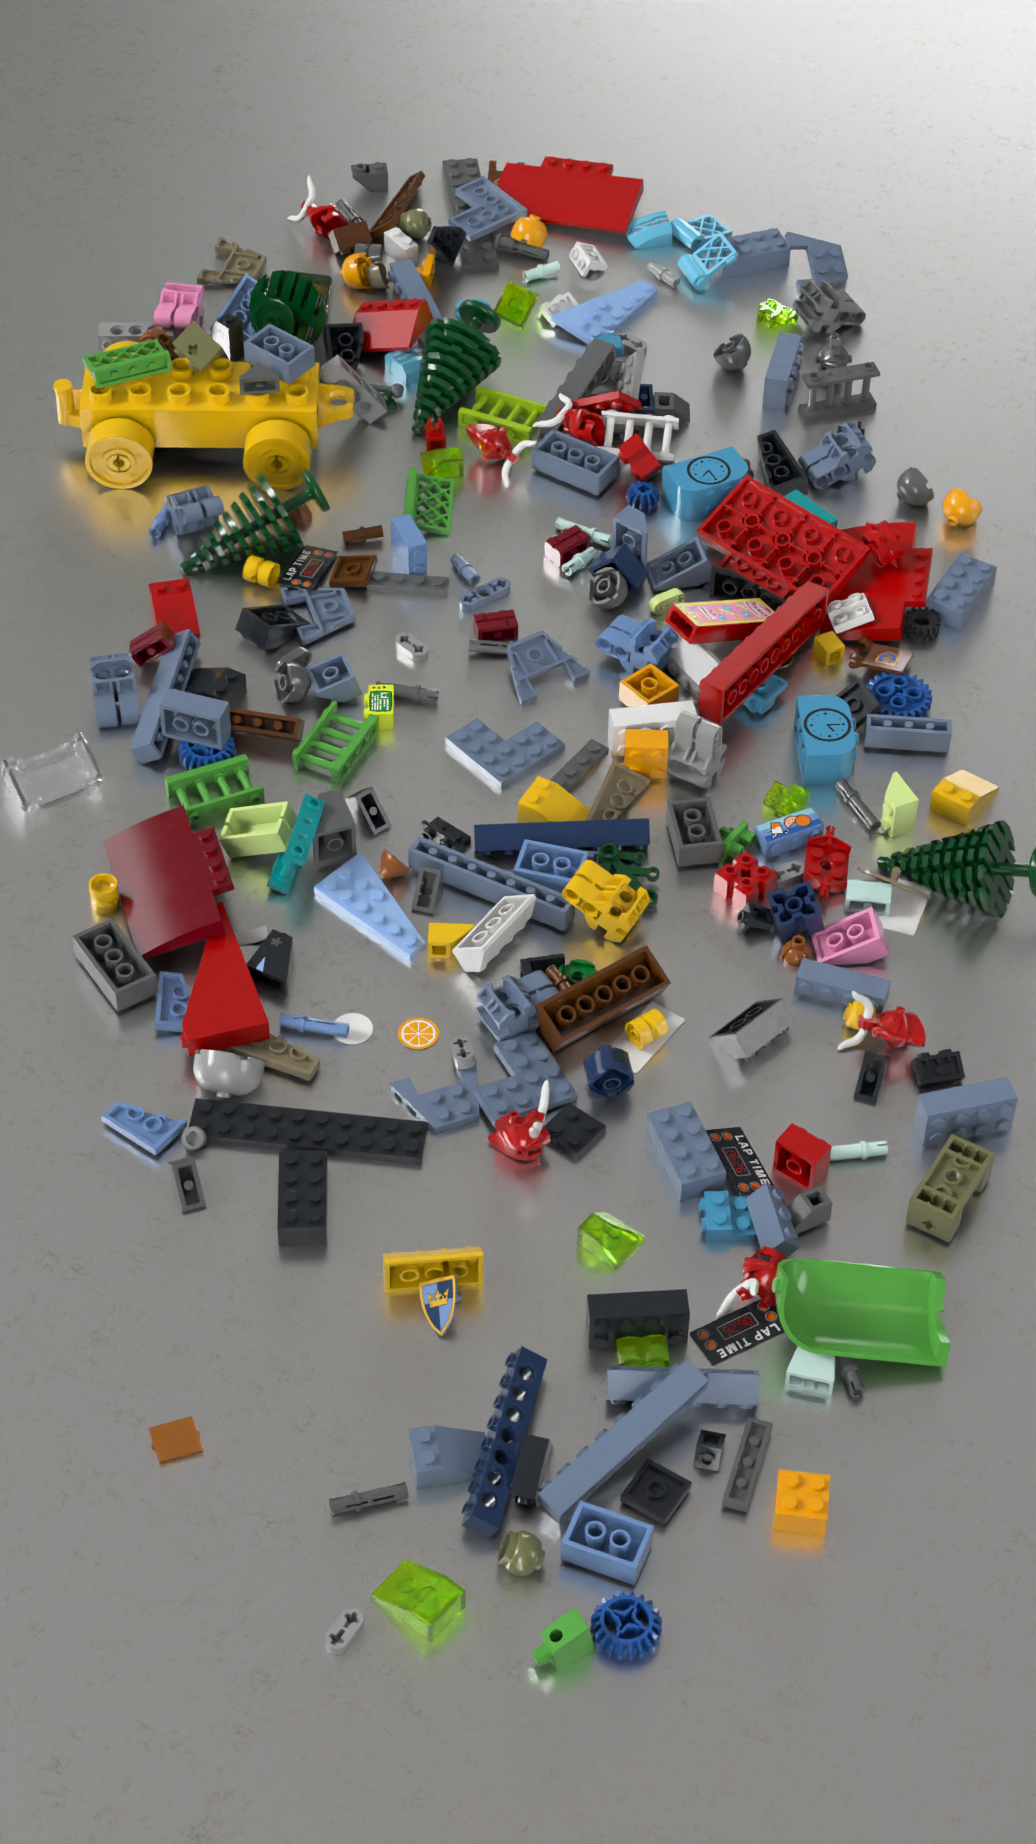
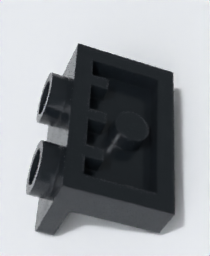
(445, 834)
(938, 1068)

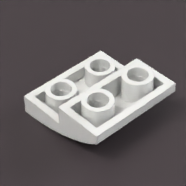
(849, 612)

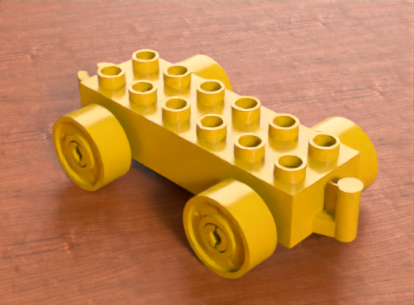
(200, 411)

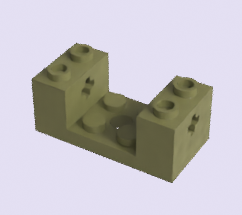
(198, 348)
(938, 1202)

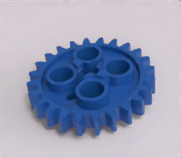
(901, 695)

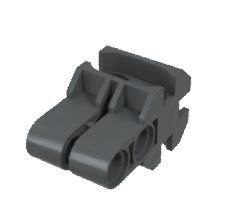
(828, 307)

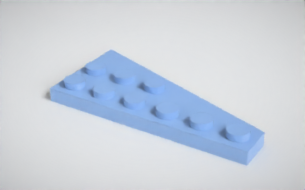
(605, 312)
(366, 900)

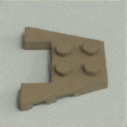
(237, 265)

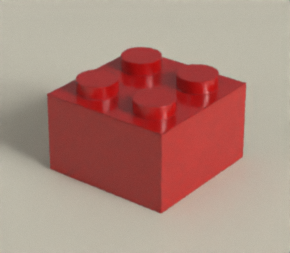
(801, 1157)

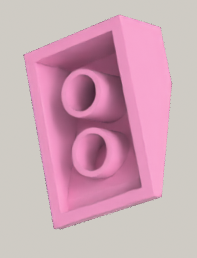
(851, 940)

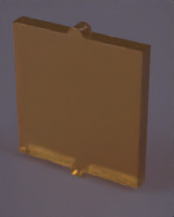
(175, 1440)

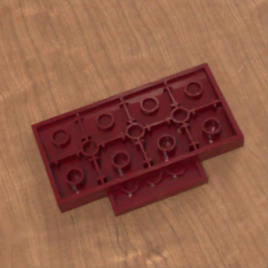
(169, 881)

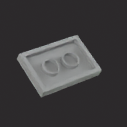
(630, 374)

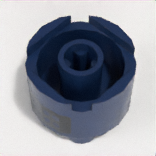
(609, 1071)

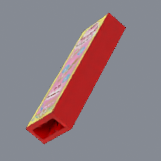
(717, 619)

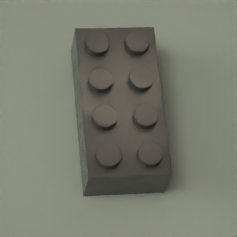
(115, 964)

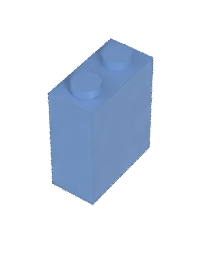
(408, 545)

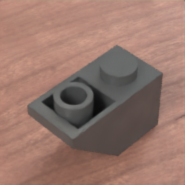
(371, 176)
(672, 405)
(810, 1209)

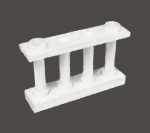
(668, 422)

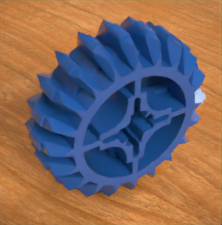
(196, 755)
(629, 1637)

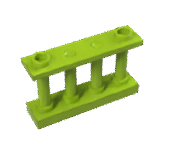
(506, 402)

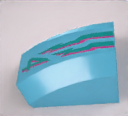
(650, 231)
(405, 364)

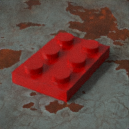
(610, 401)

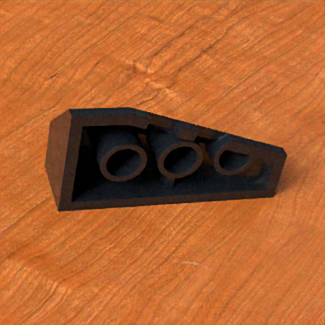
(344, 341)
(730, 585)

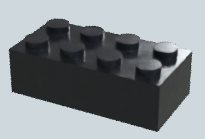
(302, 1198)
(637, 1315)

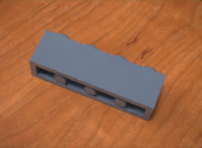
(907, 733)
(837, 984)

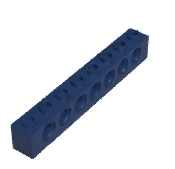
(503, 1442)

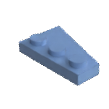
(171, 1002)
(143, 1128)

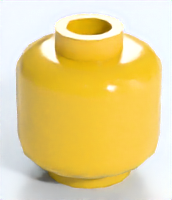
(852, 1014)

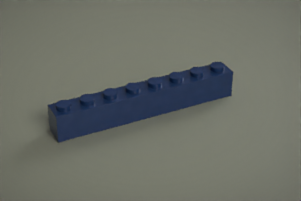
(567, 834)

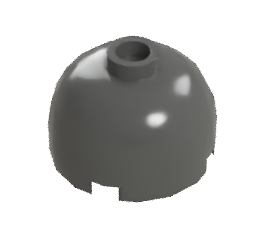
(733, 354)
(913, 488)
(607, 588)
(292, 682)

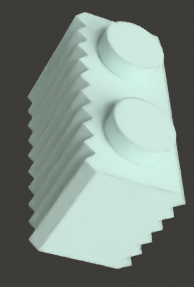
(868, 894)

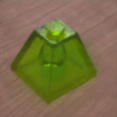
(516, 304)
(443, 462)
(608, 1238)

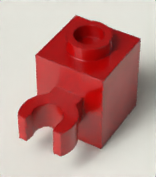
(434, 435)

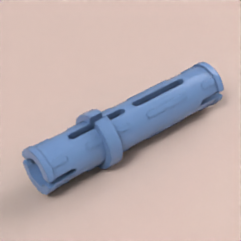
(309, 1024)

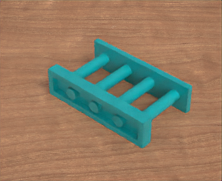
(298, 845)

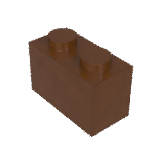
(345, 237)

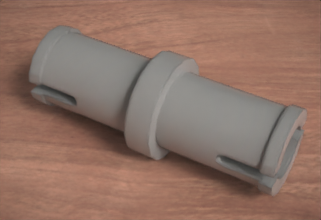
(663, 274)

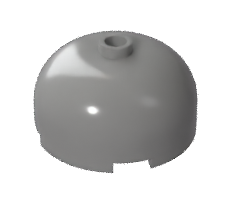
(227, 1072)

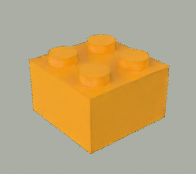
(648, 687)
(646, 752)
(801, 1502)

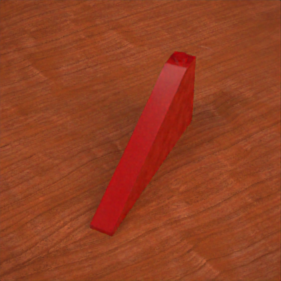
(224, 1000)

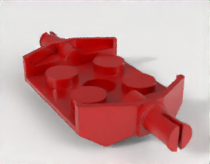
(831, 853)

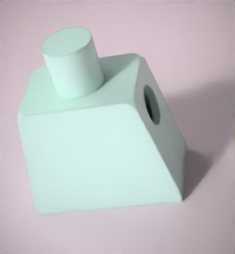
(811, 1372)

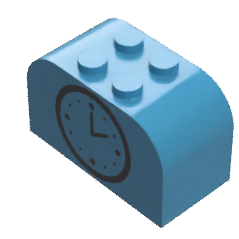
(701, 483)
(824, 739)

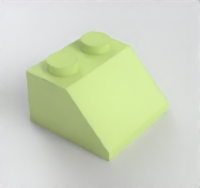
(899, 807)

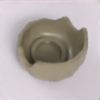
(377, 275)

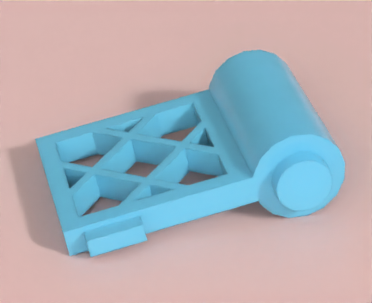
(693, 236)
(693, 266)

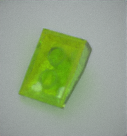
(421, 1598)

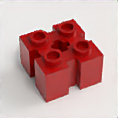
(639, 458)
(744, 881)

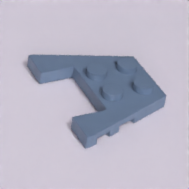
(824, 259)
(327, 606)
(536, 656)
(446, 1106)

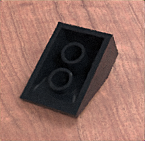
(269, 625)
(218, 684)

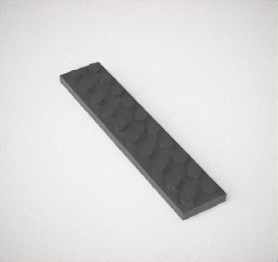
(481, 252)

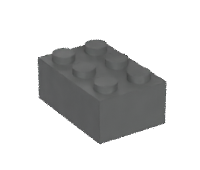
(694, 831)

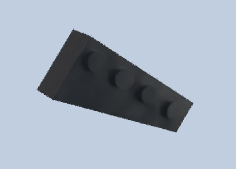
(779, 466)

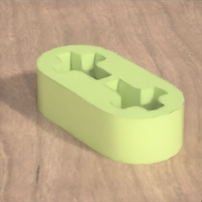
(662, 602)

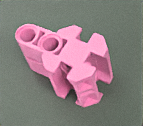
(180, 306)

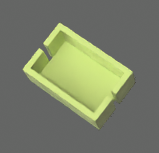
(258, 829)

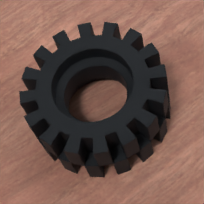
(921, 632)

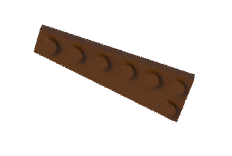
(392, 213)

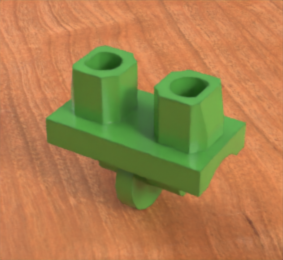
(733, 839)

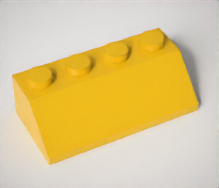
(407, 1269)

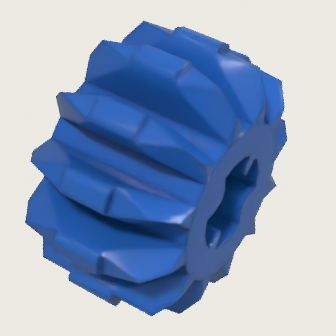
(643, 496)

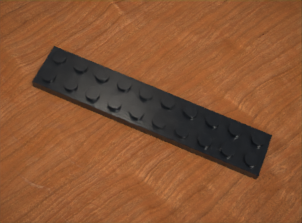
(310, 1130)

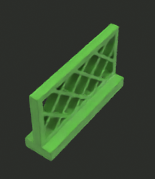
(135, 367)
(415, 488)

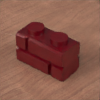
(566, 544)
(496, 626)
(152, 644)

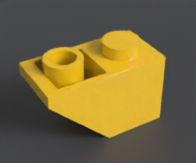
(445, 937)

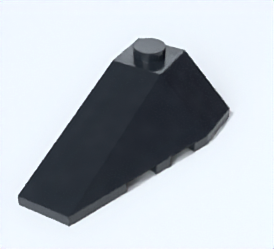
(445, 243)

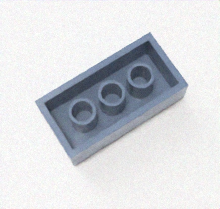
(757, 253)
(783, 371)
(575, 462)
(961, 591)
(965, 1110)
(685, 1151)

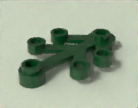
(629, 871)

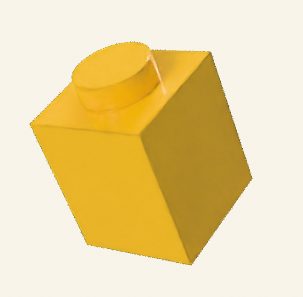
(828, 648)

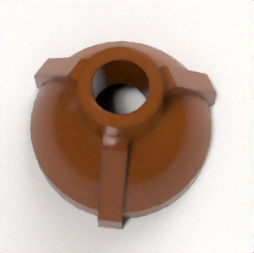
(301, 516)
(391, 866)
(795, 951)

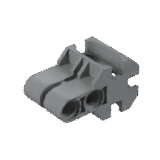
(696, 750)

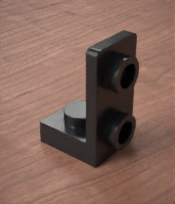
(541, 963)

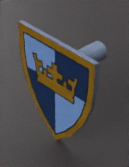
(439, 1301)

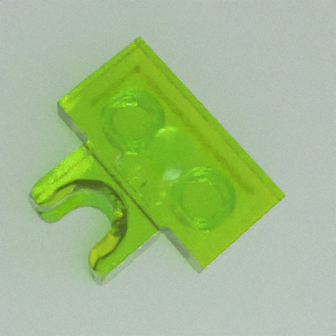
(773, 312)
(784, 800)

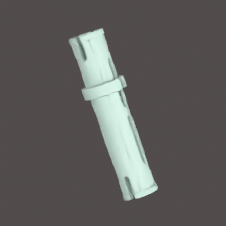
(595, 535)
(859, 1150)

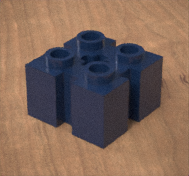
(795, 911)

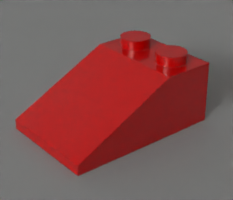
(174, 605)

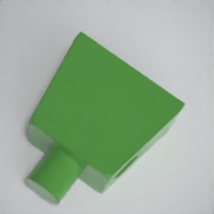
(564, 1640)

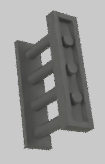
(842, 405)

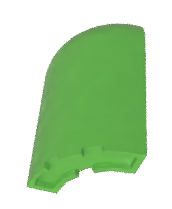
(863, 1310)

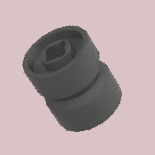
(373, 251)

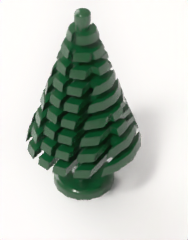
(292, 303)
(455, 360)
(258, 524)
(967, 867)

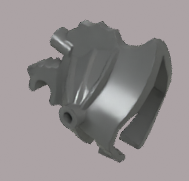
(833, 354)

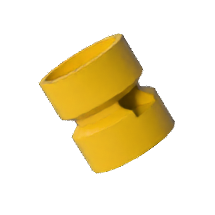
(263, 572)
(104, 894)
(647, 1028)

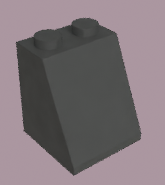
(336, 830)

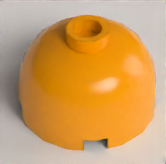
(530, 230)
(355, 270)
(961, 509)

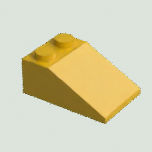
(961, 796)
(549, 803)

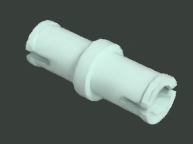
(541, 271)
(579, 561)

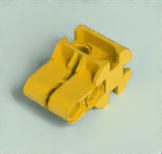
(606, 899)

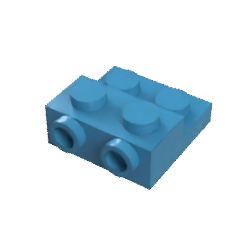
(765, 695)
(726, 1217)

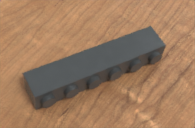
(581, 380)

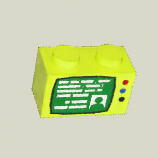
(381, 704)

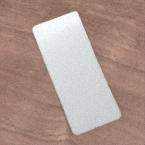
(251, 936)

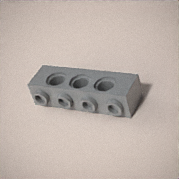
(125, 331)
(368, 402)

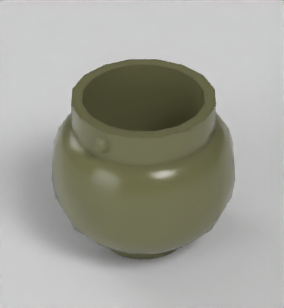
(415, 223)
(521, 1553)

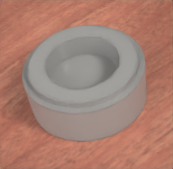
(194, 1138)

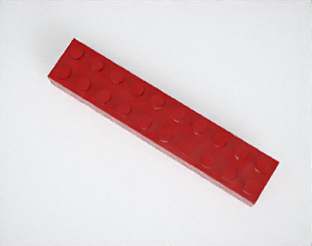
(762, 652)

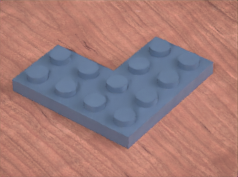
(489, 209)
(503, 759)
(529, 1068)

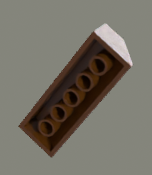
(601, 998)

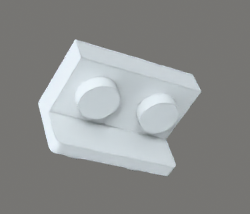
(587, 257)
(558, 304)

